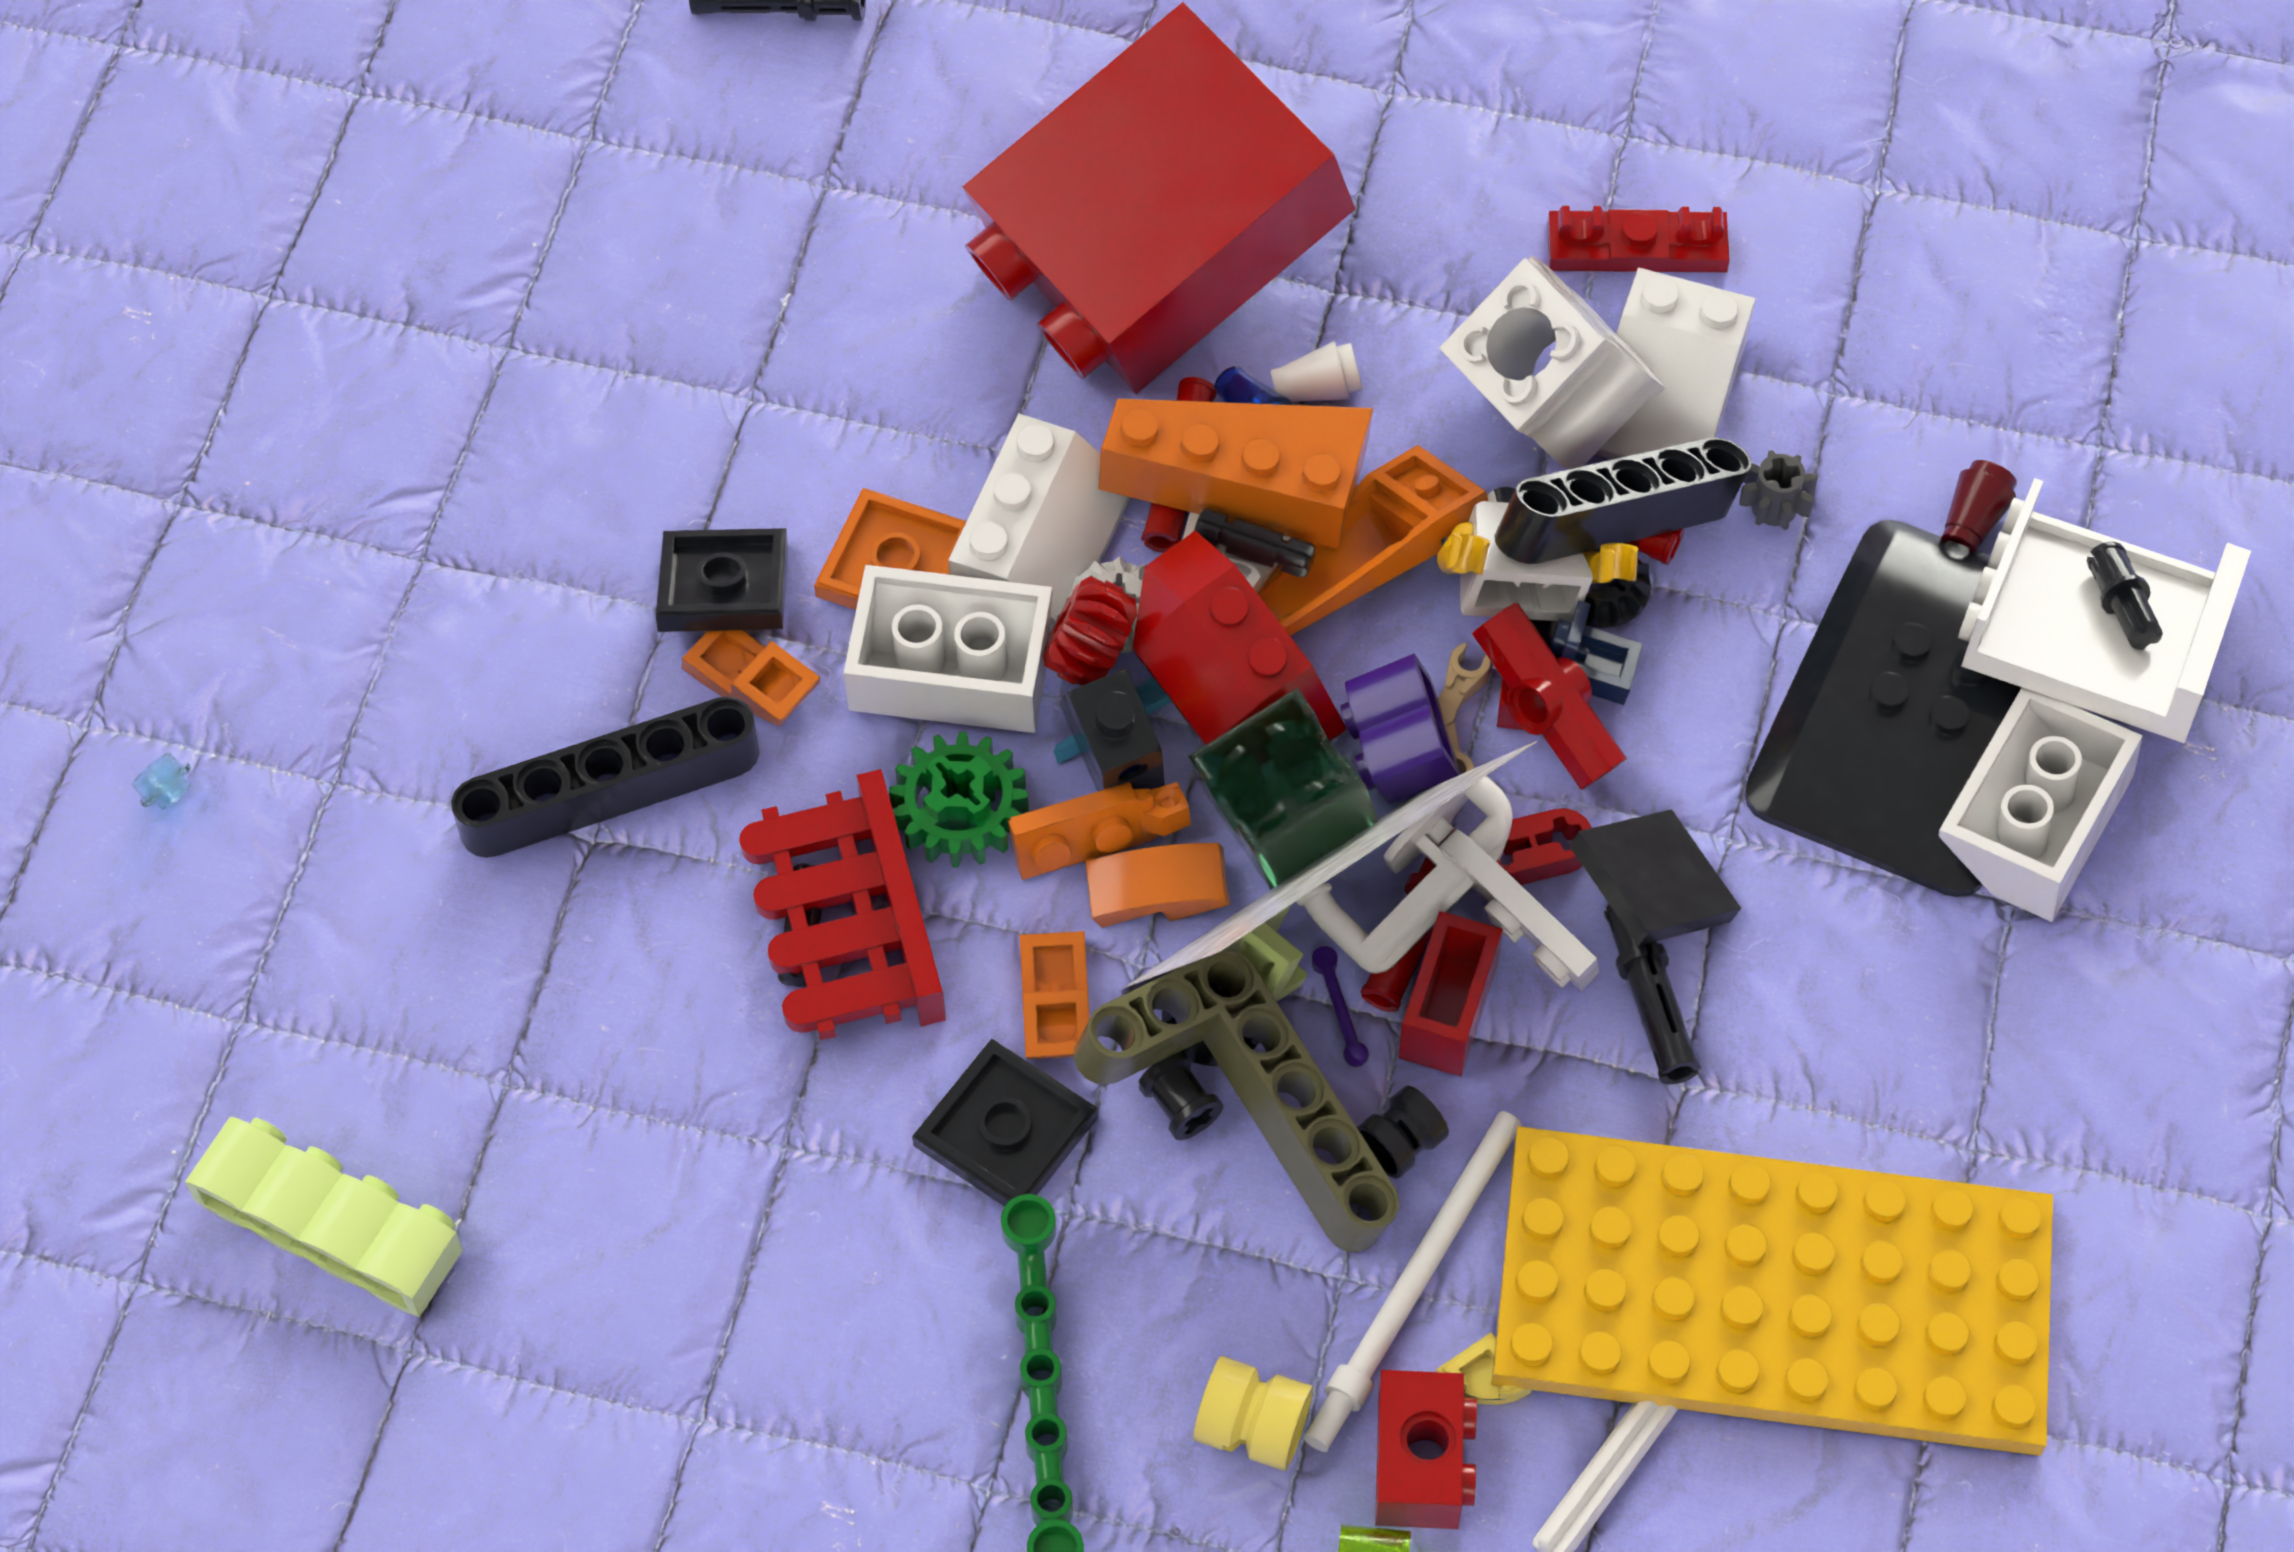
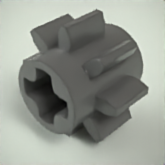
(1778, 490)

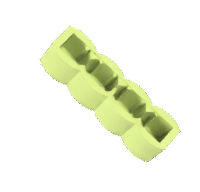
(325, 1215)

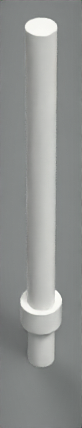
(1351, 1382)

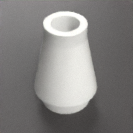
(1319, 375)

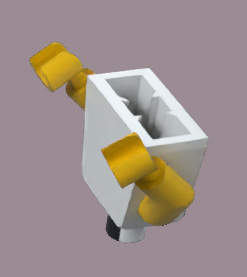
(1544, 589)

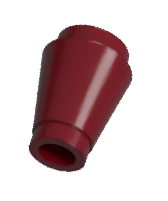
(1979, 503)

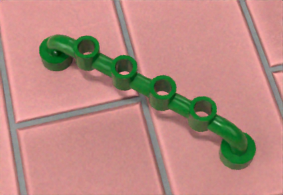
(1028, 1230)

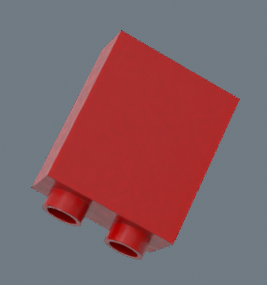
(1154, 202)

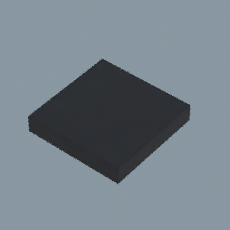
(722, 580)
(1654, 877)
(1005, 1125)

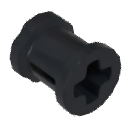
(1180, 1096)

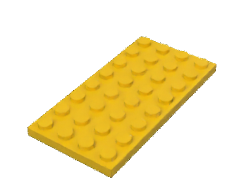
(1776, 1291)

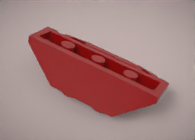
(1219, 643)

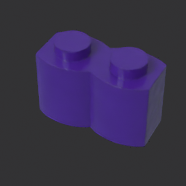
(1398, 730)

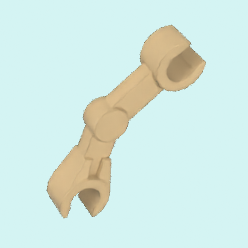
(1458, 688)

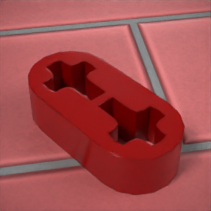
(1532, 846)

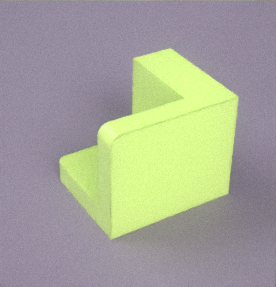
(1272, 957)

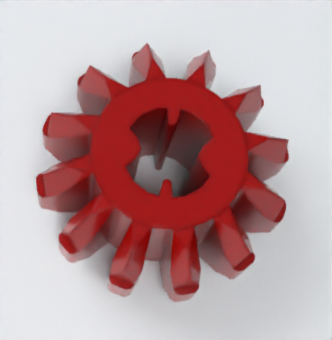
(1090, 631)

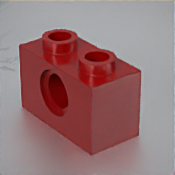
(1416, 1489)

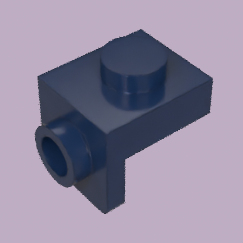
(1604, 657)

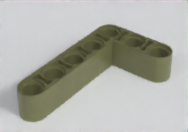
(1256, 1080)

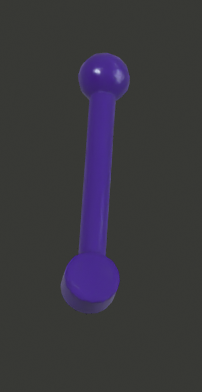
(1325, 963)

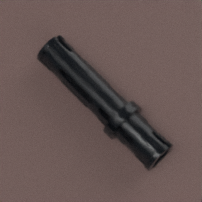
(1656, 1003)

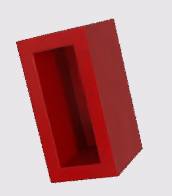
(1450, 993)

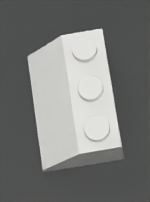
(1039, 513)
(948, 649)
(2040, 800)

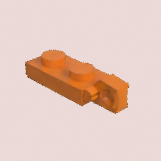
(1095, 826)

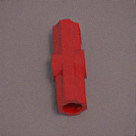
(1549, 695)

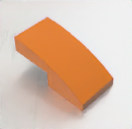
(744, 669)
(1163, 879)
(1053, 993)

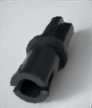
(2124, 594)

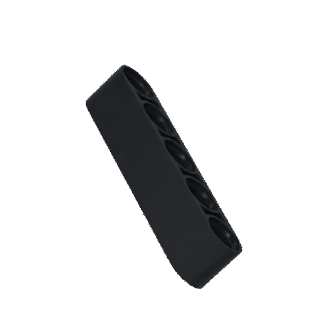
(1621, 500)
(586, 801)

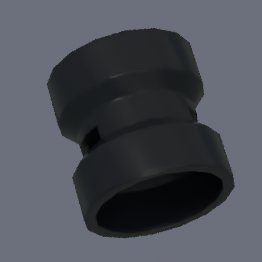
(1404, 1130)

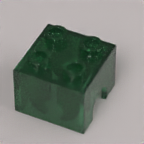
(1283, 788)

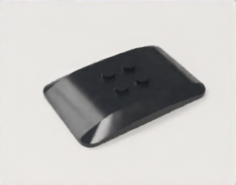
(1884, 713)

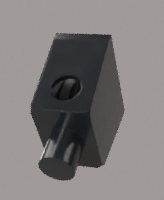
(1114, 732)

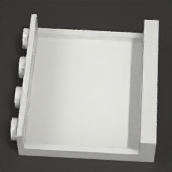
(2045, 627)

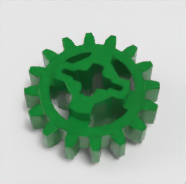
(969, 780)

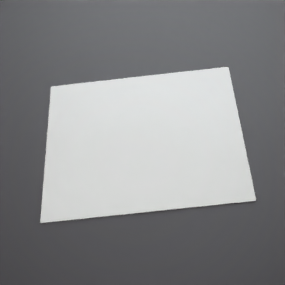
(1324, 869)

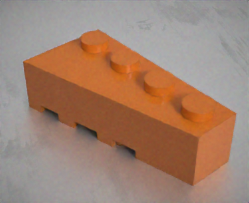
(1251, 461)

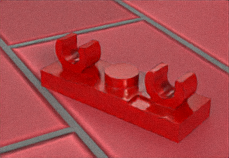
(1638, 238)

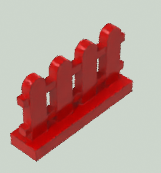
(850, 938)

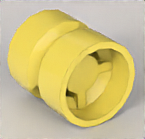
(1253, 1413)

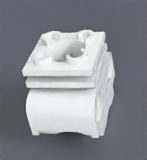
(1583, 390)

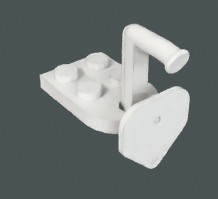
(1459, 864)

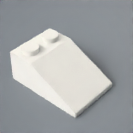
(1693, 346)

